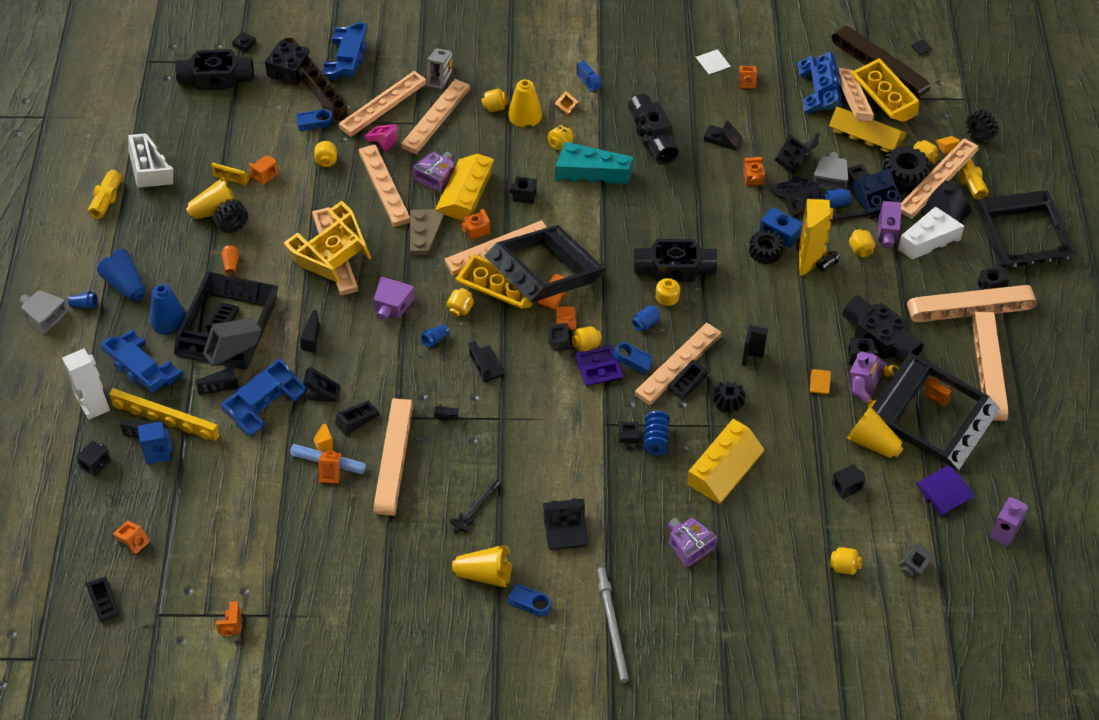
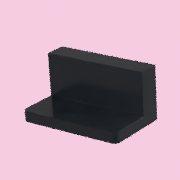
(755, 343)
(485, 362)

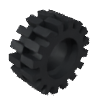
(979, 119)
(238, 217)
(765, 254)

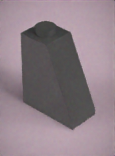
(230, 339)

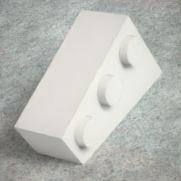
(147, 163)
(930, 232)
(85, 383)

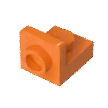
(748, 77)
(566, 314)
(937, 392)
(329, 467)
(132, 536)
(233, 620)

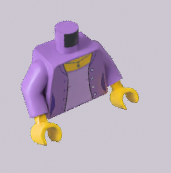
(866, 375)

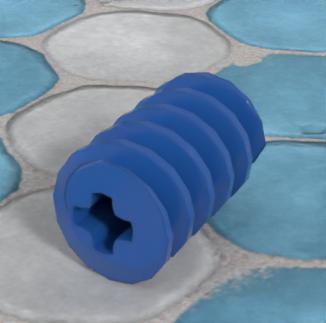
(656, 433)

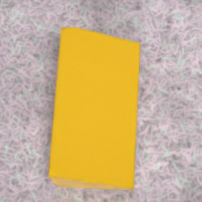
(230, 174)

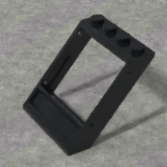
(1019, 204)
(558, 241)
(192, 343)
(903, 389)

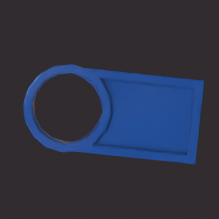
(588, 76)
(310, 120)
(637, 358)
(524, 598)

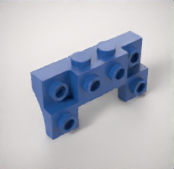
(349, 52)
(825, 82)
(137, 364)
(261, 392)

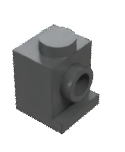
(919, 556)

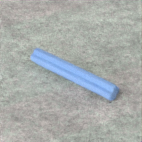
(314, 455)

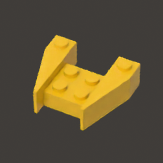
(331, 246)

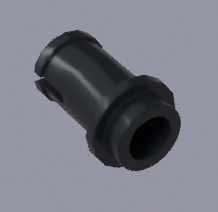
(831, 258)
(446, 412)

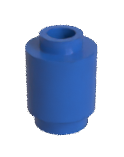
(838, 197)
(646, 318)

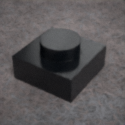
(244, 41)
(857, 172)
(628, 432)

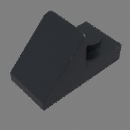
(725, 137)
(320, 386)

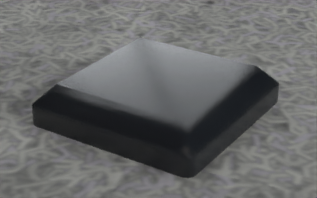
(921, 47)

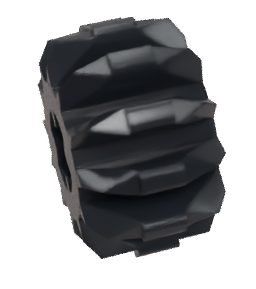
(729, 396)

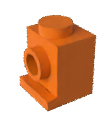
(264, 169)
(753, 171)
(476, 224)

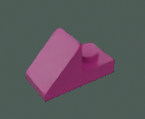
(385, 135)

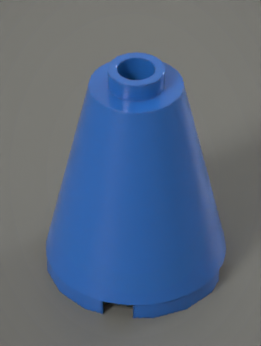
(122, 274)
(165, 310)

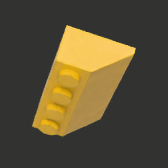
(887, 90)
(871, 131)
(465, 186)
(814, 234)
(486, 278)
(725, 462)

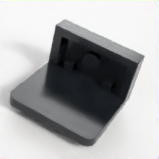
(285, 62)
(794, 152)
(797, 192)
(565, 524)

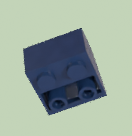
(874, 189)

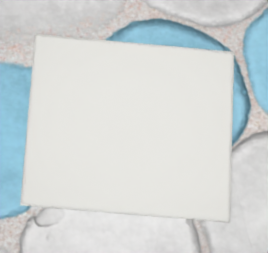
(713, 61)

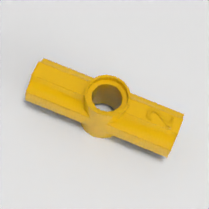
(972, 177)
(105, 194)

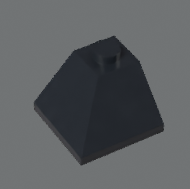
(949, 200)

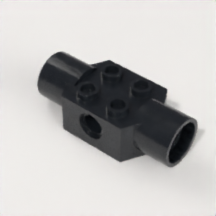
(214, 69)
(653, 128)
(675, 260)
(883, 326)

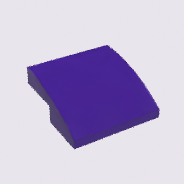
(598, 365)
(945, 490)

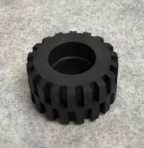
(907, 167)

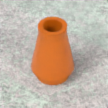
(230, 258)

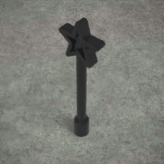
(872, 215)
(464, 521)

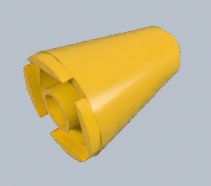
(525, 105)
(208, 200)
(875, 435)
(485, 566)

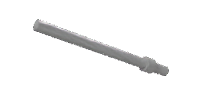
(605, 589)

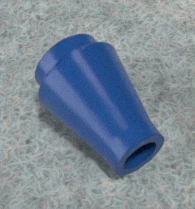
(84, 300)
(433, 336)

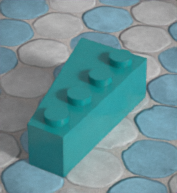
(592, 165)

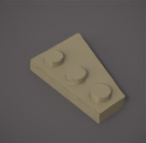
(423, 230)

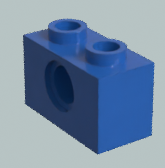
(783, 225)
(155, 442)

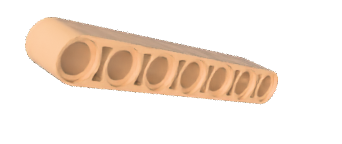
(966, 303)
(990, 361)
(393, 457)

